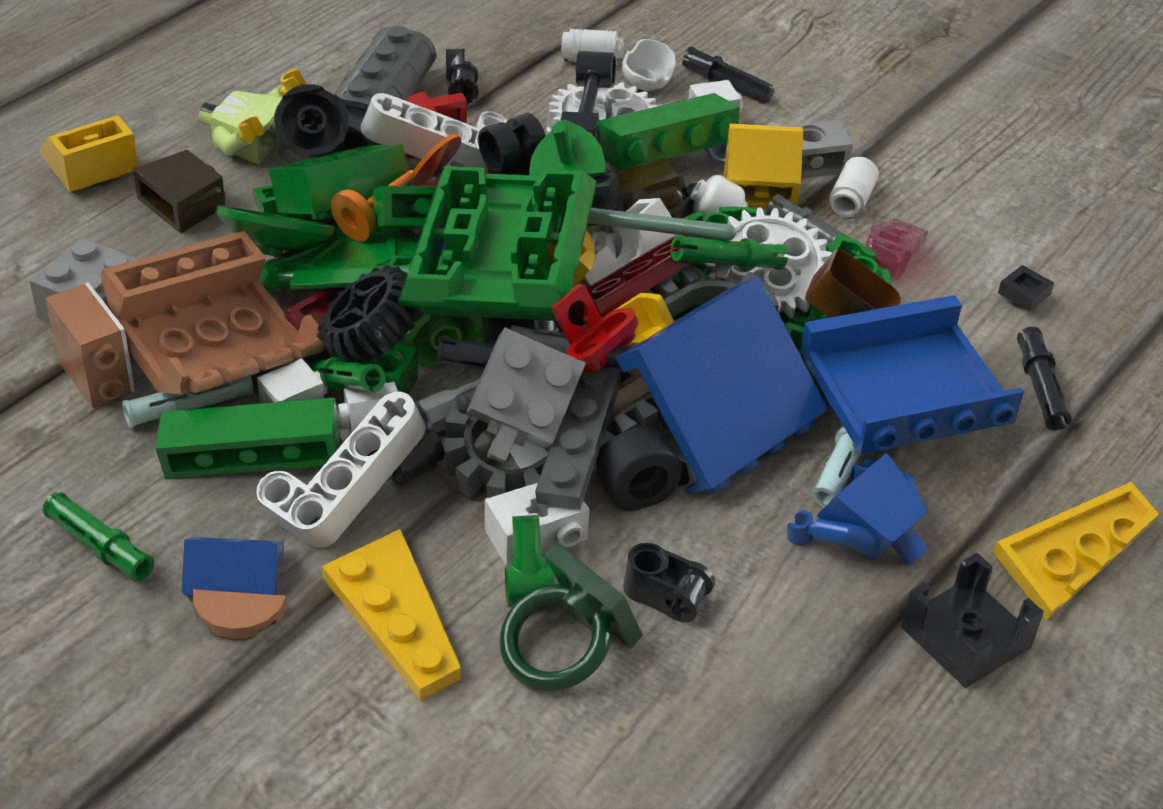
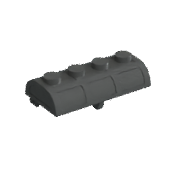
(390, 66)

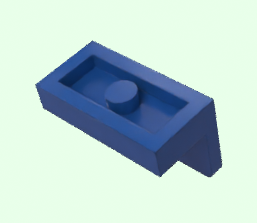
(231, 565)

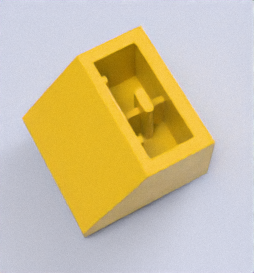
(91, 153)
(765, 162)

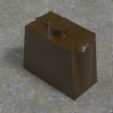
(651, 182)
(180, 189)

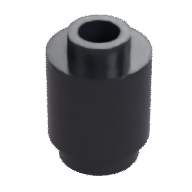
(421, 459)

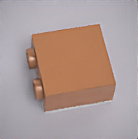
(90, 344)

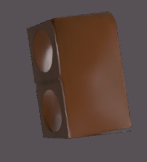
(848, 287)

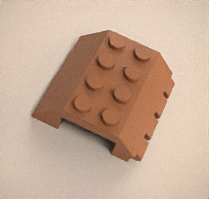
(204, 315)

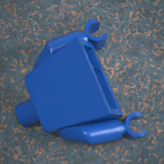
(868, 514)

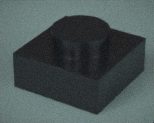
(1025, 287)

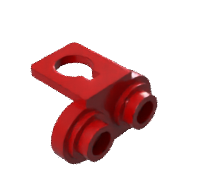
(599, 334)

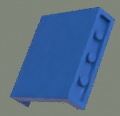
(905, 375)
(727, 383)

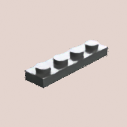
(578, 440)

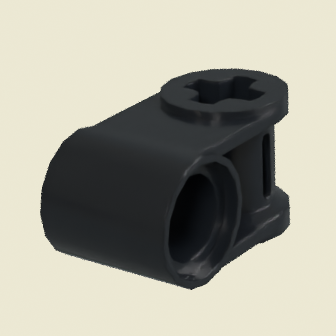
(664, 581)

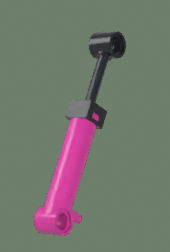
(593, 72)

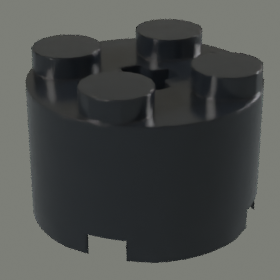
(315, 107)

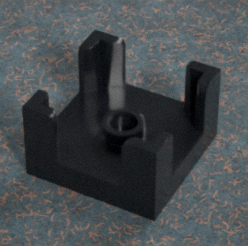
(967, 626)

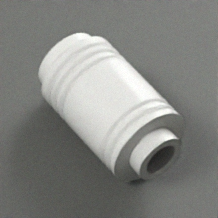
(590, 40)
(853, 187)

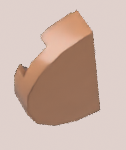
(236, 613)

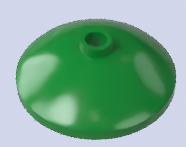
(274, 231)

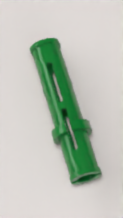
(743, 253)
(335, 381)
(109, 544)

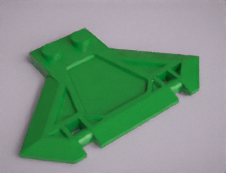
(341, 260)

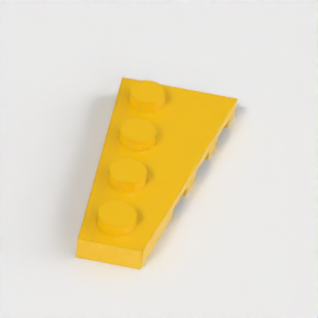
(1071, 548)
(396, 612)

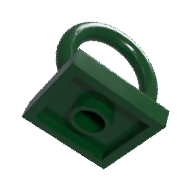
(589, 601)

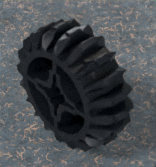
(367, 317)

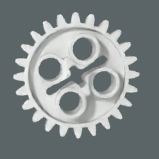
(614, 102)
(807, 256)

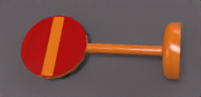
(356, 214)

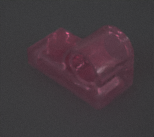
(894, 244)

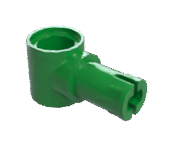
(527, 567)

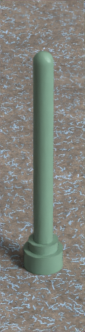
(661, 224)

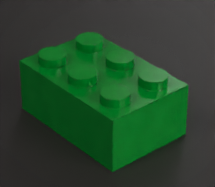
(310, 184)

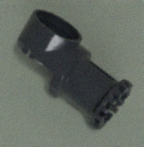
(461, 75)

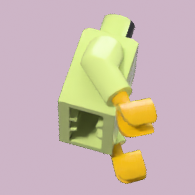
(245, 120)

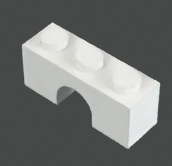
(634, 242)

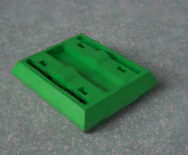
(499, 244)

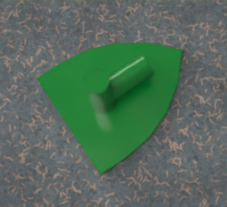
(568, 149)

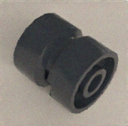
(510, 143)

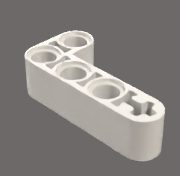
(420, 129)
(391, 428)

